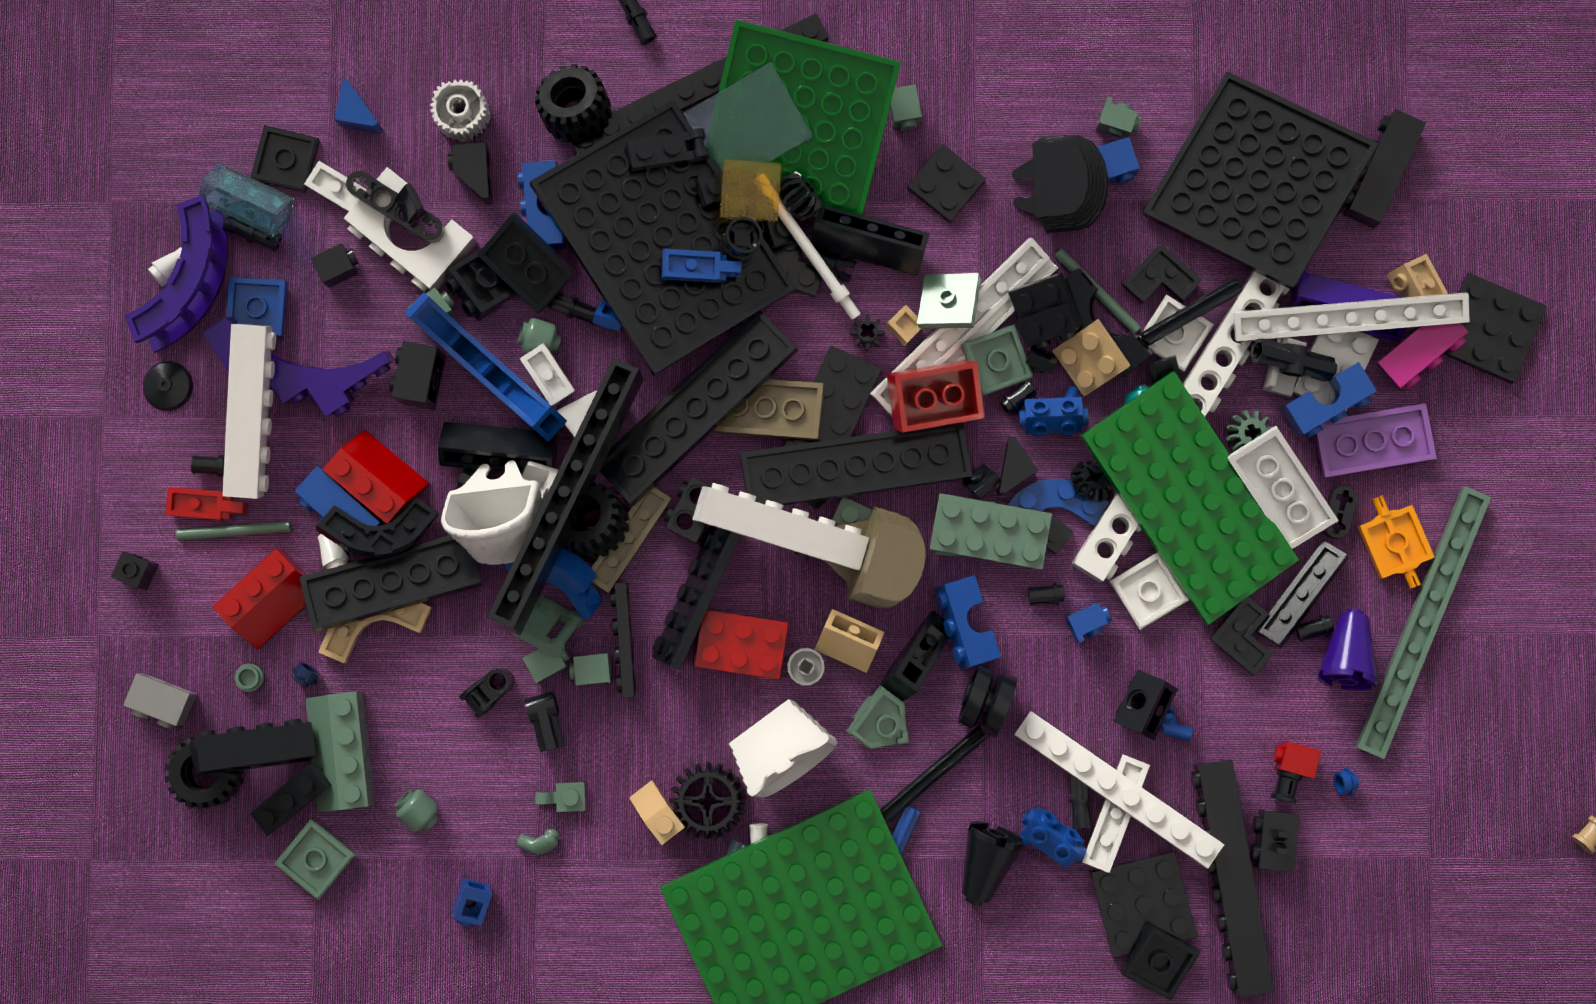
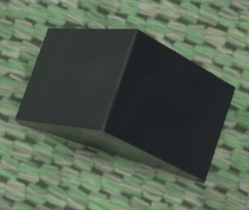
(1015, 467)

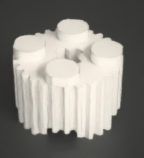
(465, 124)

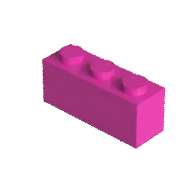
(1421, 351)

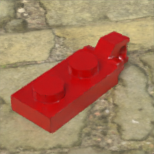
(202, 504)

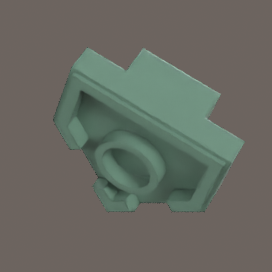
(880, 721)

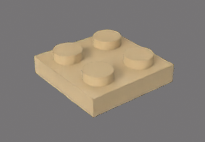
(1091, 357)

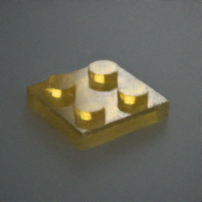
(750, 190)

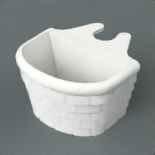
(492, 515)
(780, 749)

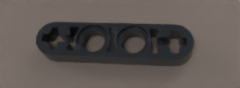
(392, 211)

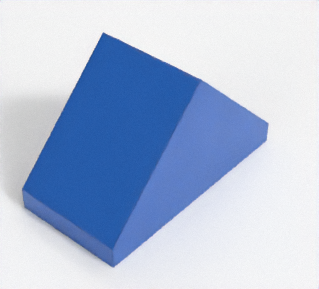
(353, 112)

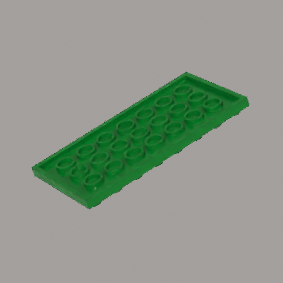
(1188, 498)

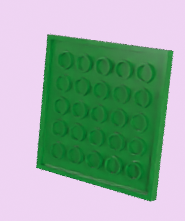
(839, 96)

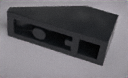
(916, 658)

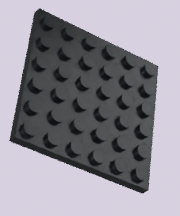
(1260, 180)

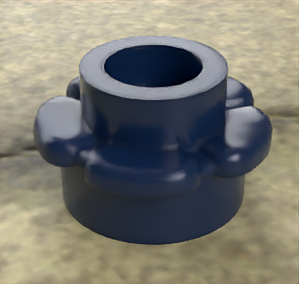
(305, 674)

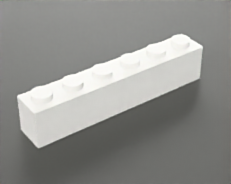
(248, 411)
(781, 528)

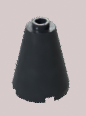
(988, 860)

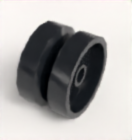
(991, 702)

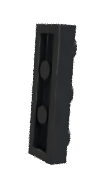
(290, 799)

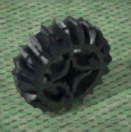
(683, 800)

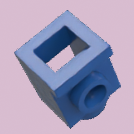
(1088, 621)
(475, 913)

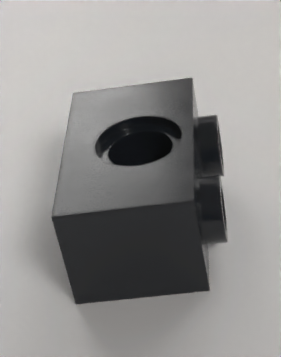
(1148, 719)

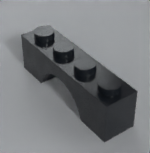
(1083, 294)

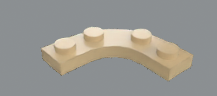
(342, 639)

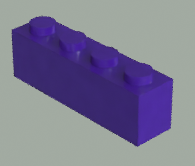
(1321, 290)

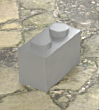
(160, 700)

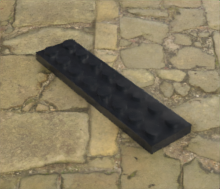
(696, 407)
(856, 465)

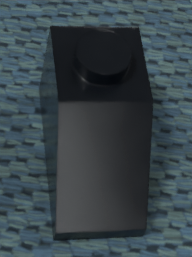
(472, 168)

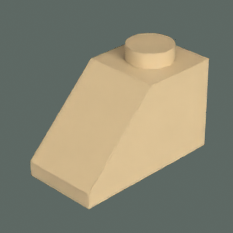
(657, 812)

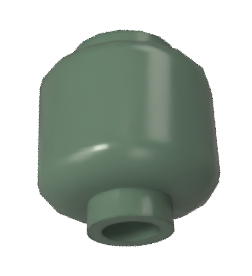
(536, 333)
(417, 810)

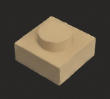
(903, 325)

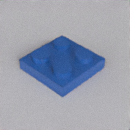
(258, 302)

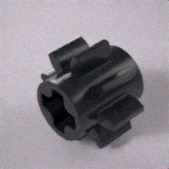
(867, 324)

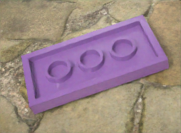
(1375, 441)

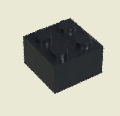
(417, 375)

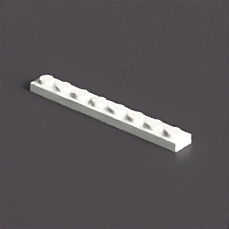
(1351, 316)
(1119, 790)

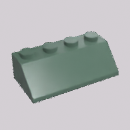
(342, 750)

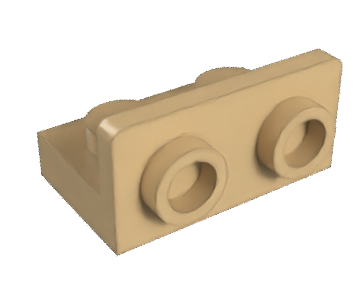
(1416, 279)

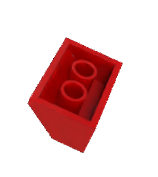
(375, 476)
(264, 599)

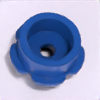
(1345, 782)

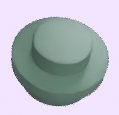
(249, 677)

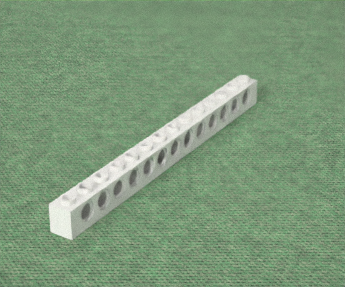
(1088, 559)

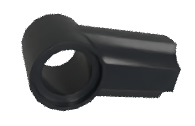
(544, 714)

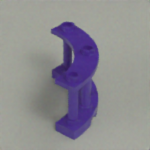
(192, 282)

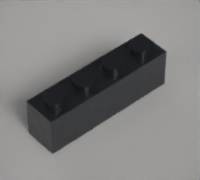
(1383, 173)
(869, 239)
(477, 445)
(252, 748)

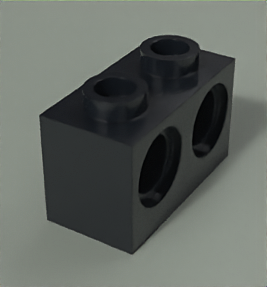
(686, 507)

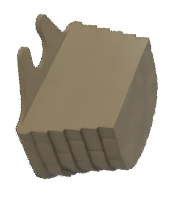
(890, 563)

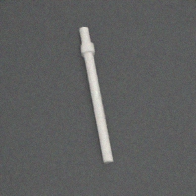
(839, 292)

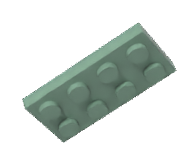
(990, 531)

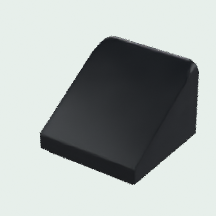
(410, 203)

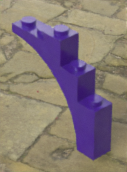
(292, 380)

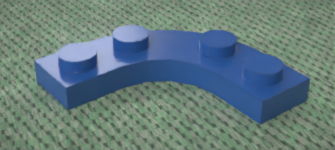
(1059, 494)

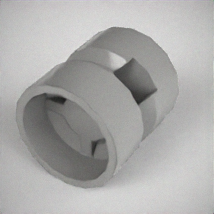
(806, 667)

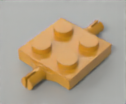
(1396, 542)

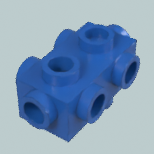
(1054, 415)
(1052, 837)

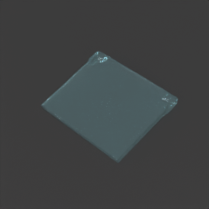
(750, 119)

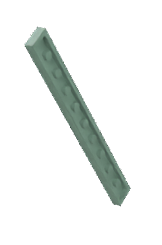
(1423, 622)

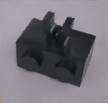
(1274, 840)

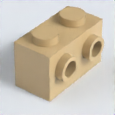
(848, 642)

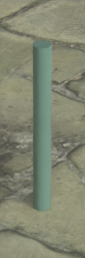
(1101, 294)
(234, 530)

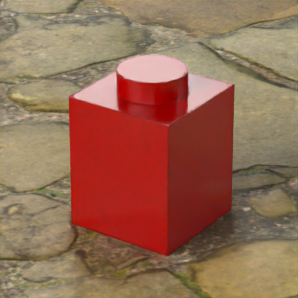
(1296, 759)

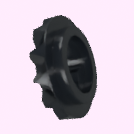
(1090, 490)

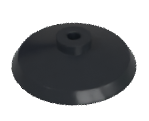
(167, 386)

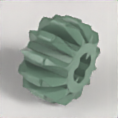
(1244, 424)

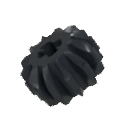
(799, 196)

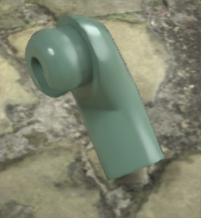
(541, 844)

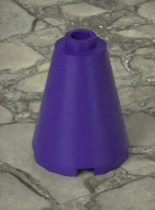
(1350, 654)

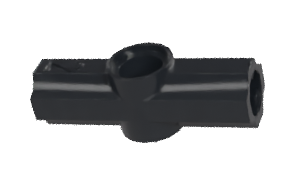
(1293, 360)

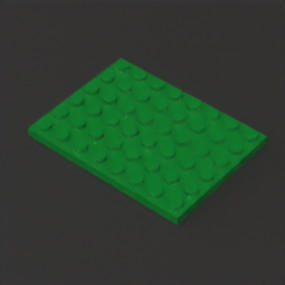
(803, 910)

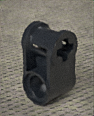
(484, 695)

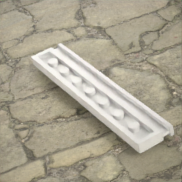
(994, 306)

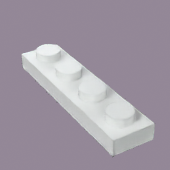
(1112, 821)

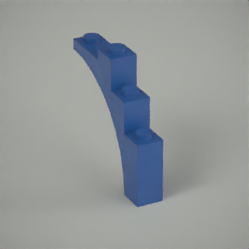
(485, 367)

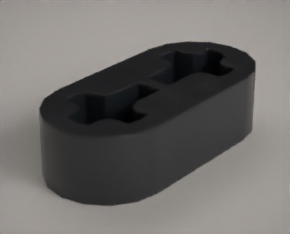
(1346, 513)

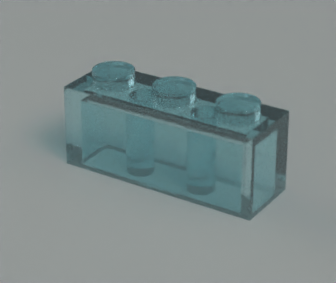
(246, 199)

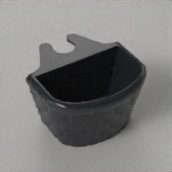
(1067, 182)

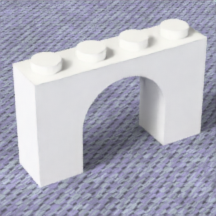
(425, 265)

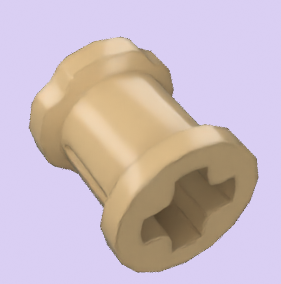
(1587, 837)

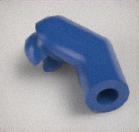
(1173, 729)

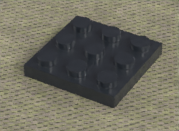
(1498, 328)
(1140, 895)

